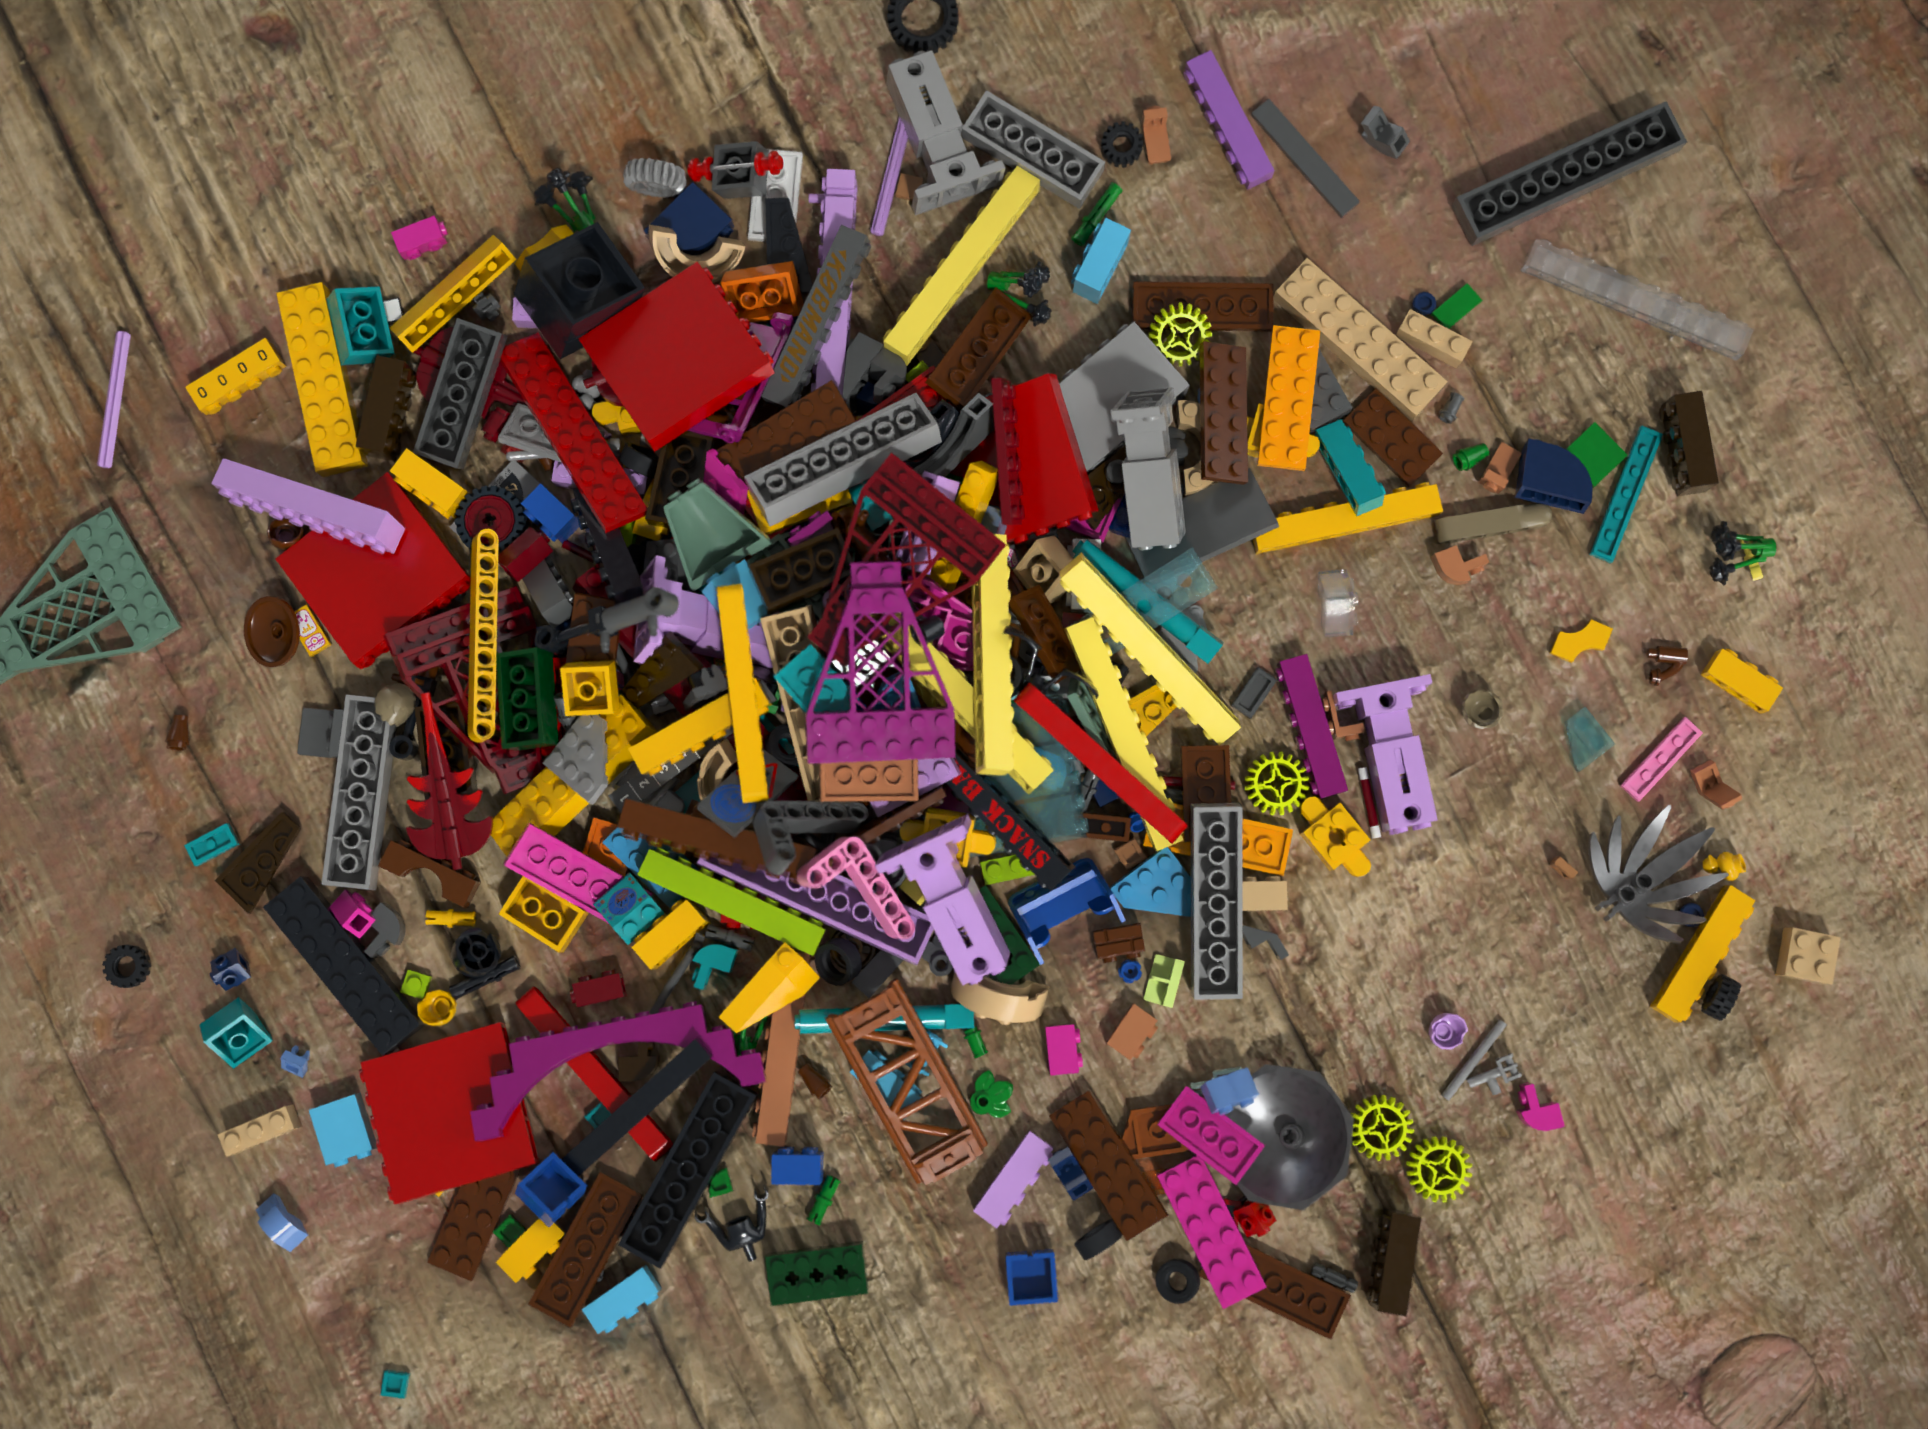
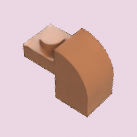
(1453, 569)

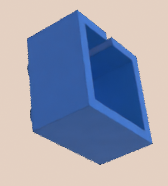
(551, 513)
(797, 1167)
(550, 1189)
(1031, 1277)

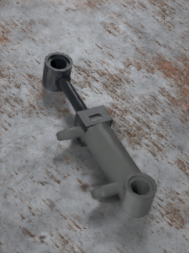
(607, 621)

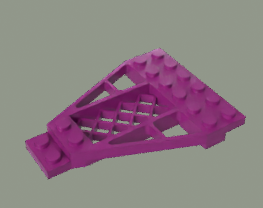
(888, 732)

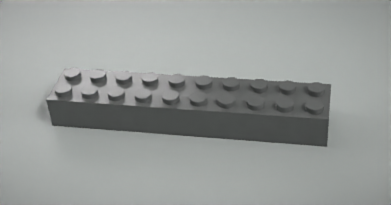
(1569, 173)

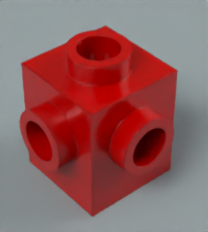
(1254, 1218)

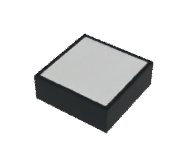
(393, 310)

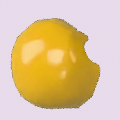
(437, 1008)

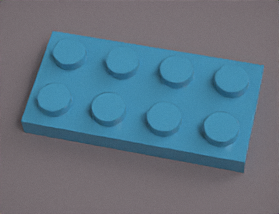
(633, 854)

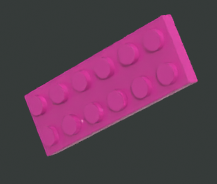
(561, 869)
(1211, 1231)

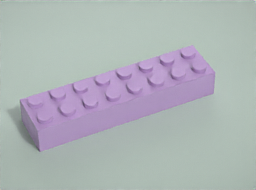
(308, 506)

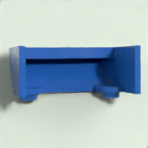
(1041, 909)

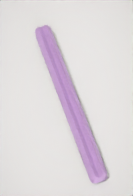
(890, 180)
(113, 400)

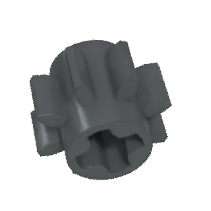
(486, 306)

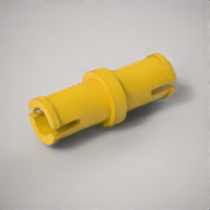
(450, 918)

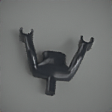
(740, 1230)

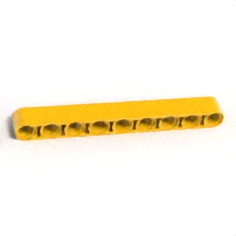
(477, 645)
(742, 693)

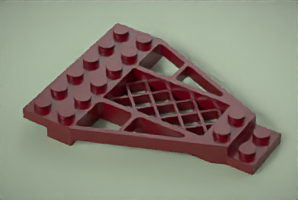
(929, 517)
(447, 638)

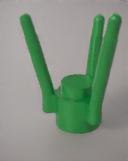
(743, 1041)

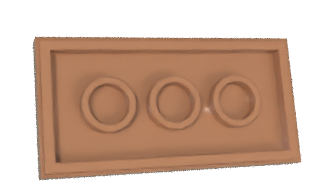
(869, 781)

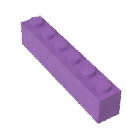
(1228, 120)

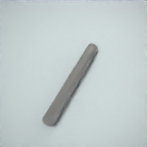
(1474, 1059)

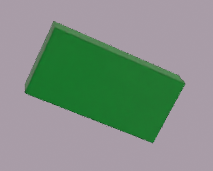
(1456, 306)

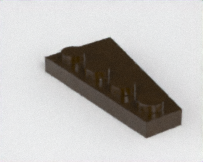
(1105, 491)
(664, 669)
(254, 868)

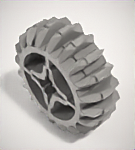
(654, 178)

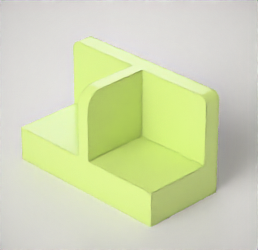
(1163, 980)

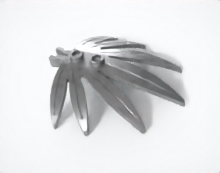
(1632, 890)

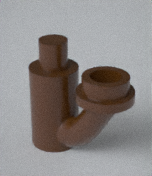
(1665, 654)

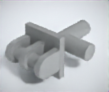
(1491, 1075)

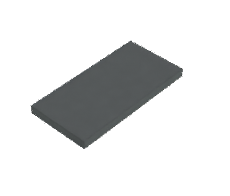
(1215, 523)

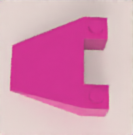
(957, 621)

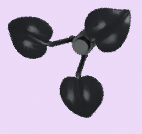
(1036, 679)

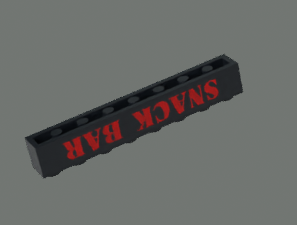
(1008, 823)

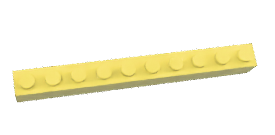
(962, 264)
(1149, 649)
(993, 669)
(1116, 715)
(1029, 766)

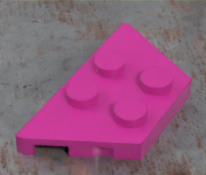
(725, 482)

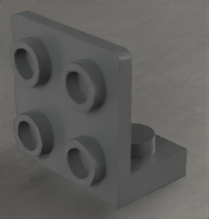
(320, 732)

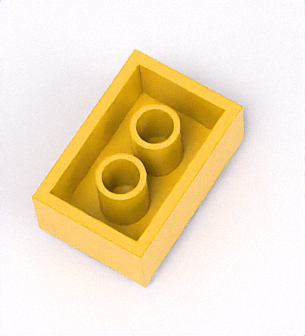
(428, 484)
(543, 914)
(670, 933)

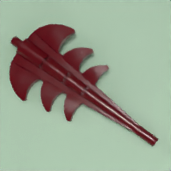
(430, 365)

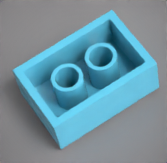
(1100, 260)

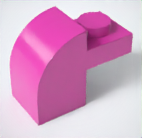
(1539, 1117)

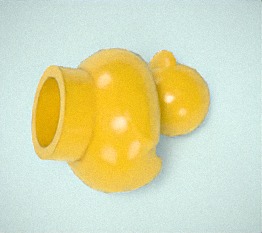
(1727, 863)

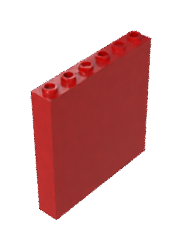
(677, 355)
(1051, 462)
(373, 593)
(424, 1115)

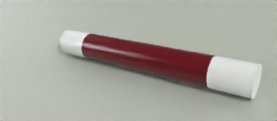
(1369, 802)

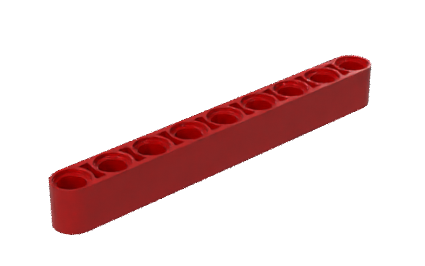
(1100, 763)
(595, 1074)

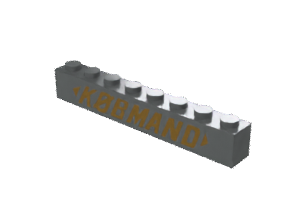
(817, 317)

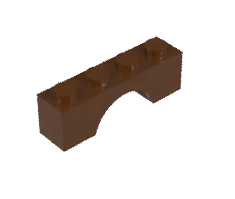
(456, 886)

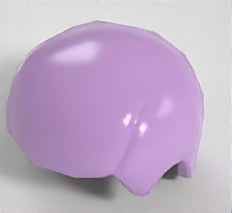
(1447, 1030)

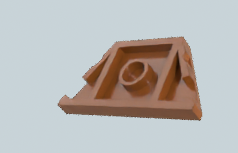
(1145, 1137)

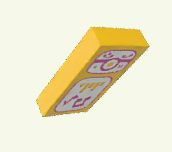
(311, 632)

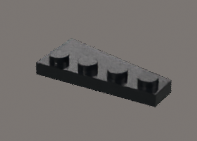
(784, 241)

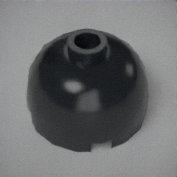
(475, 953)

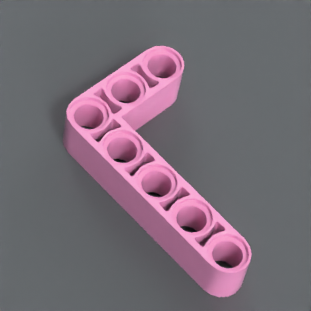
(863, 882)

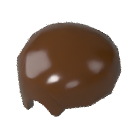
(284, 534)

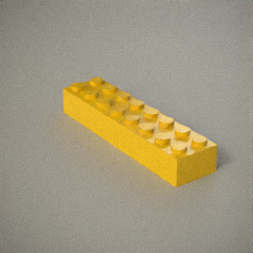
(321, 380)
(550, 801)

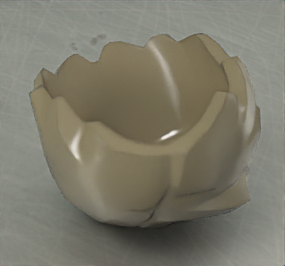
(395, 703)
(1482, 709)

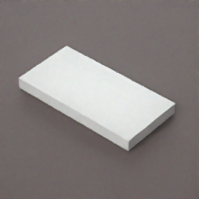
(783, 185)

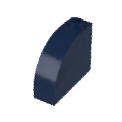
(694, 221)
(1553, 477)

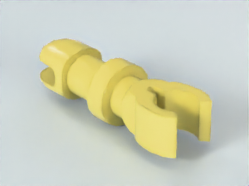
(1754, 568)

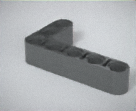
(780, 818)

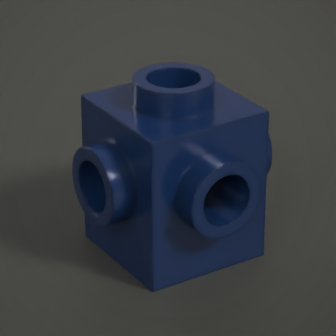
(230, 969)

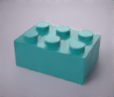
(359, 325)

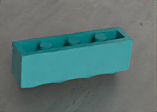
(1350, 468)

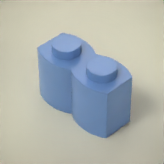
(1230, 1091)

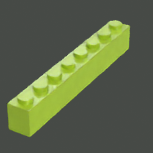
(732, 902)

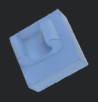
(295, 1063)

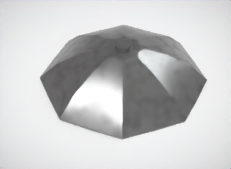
(1303, 1136)

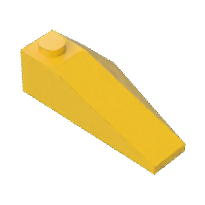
(775, 985)

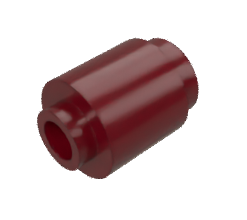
(495, 424)

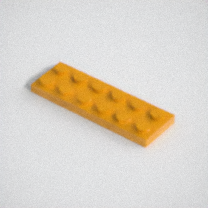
(1288, 398)
(1263, 845)

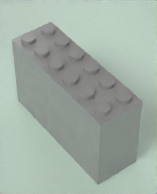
(1095, 387)

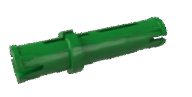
(1091, 221)

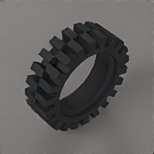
(922, 43)

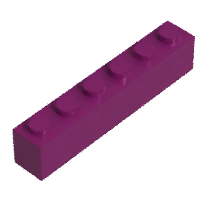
(1312, 727)

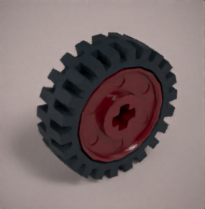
(487, 503)

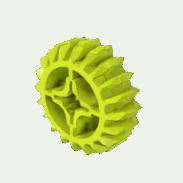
(1188, 327)
(1275, 773)
(1383, 1137)
(1434, 1179)

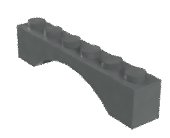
(971, 428)

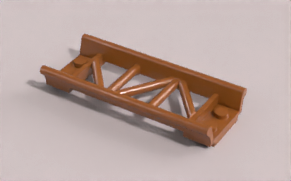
(958, 1146)

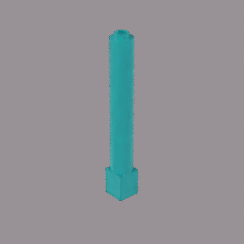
(1194, 636)
(932, 1017)

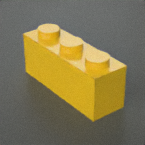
(1742, 680)

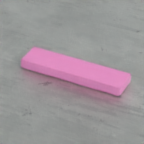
(1661, 759)

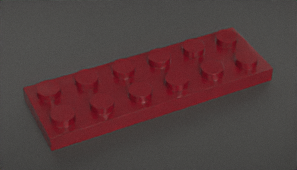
(1006, 443)

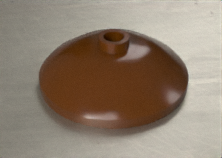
(271, 631)

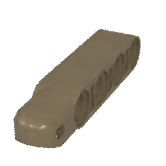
(1492, 522)

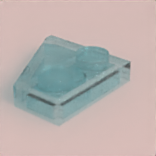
(1586, 738)

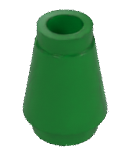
(1468, 457)

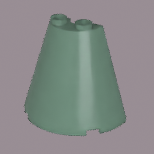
(709, 532)

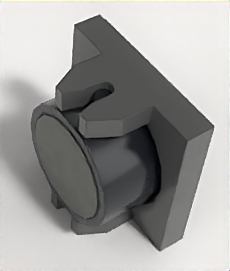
(705, 687)

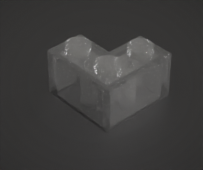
(1337, 603)

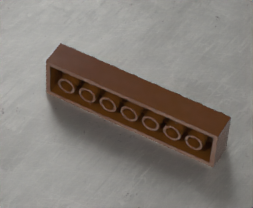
(702, 838)

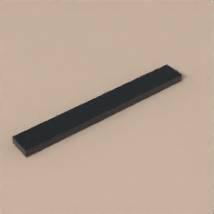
(637, 1107)

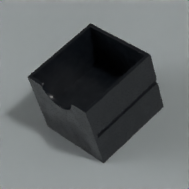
(576, 287)

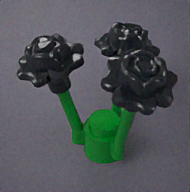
(578, 181)
(1032, 282)
(1727, 545)

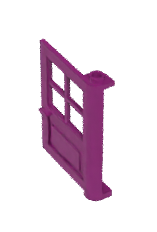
(773, 340)

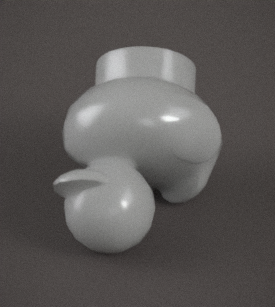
(587, 395)

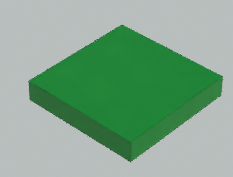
(1597, 452)

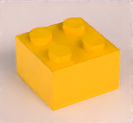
(590, 688)

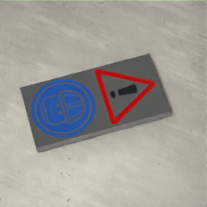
(726, 804)

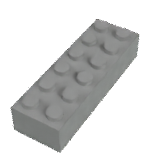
(1034, 147)

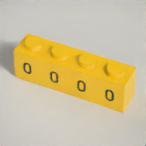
(235, 377)

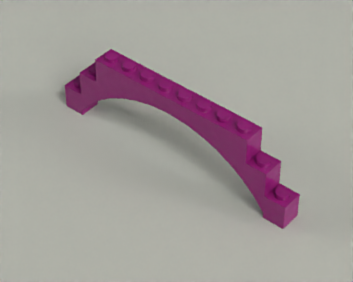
(540, 1056)

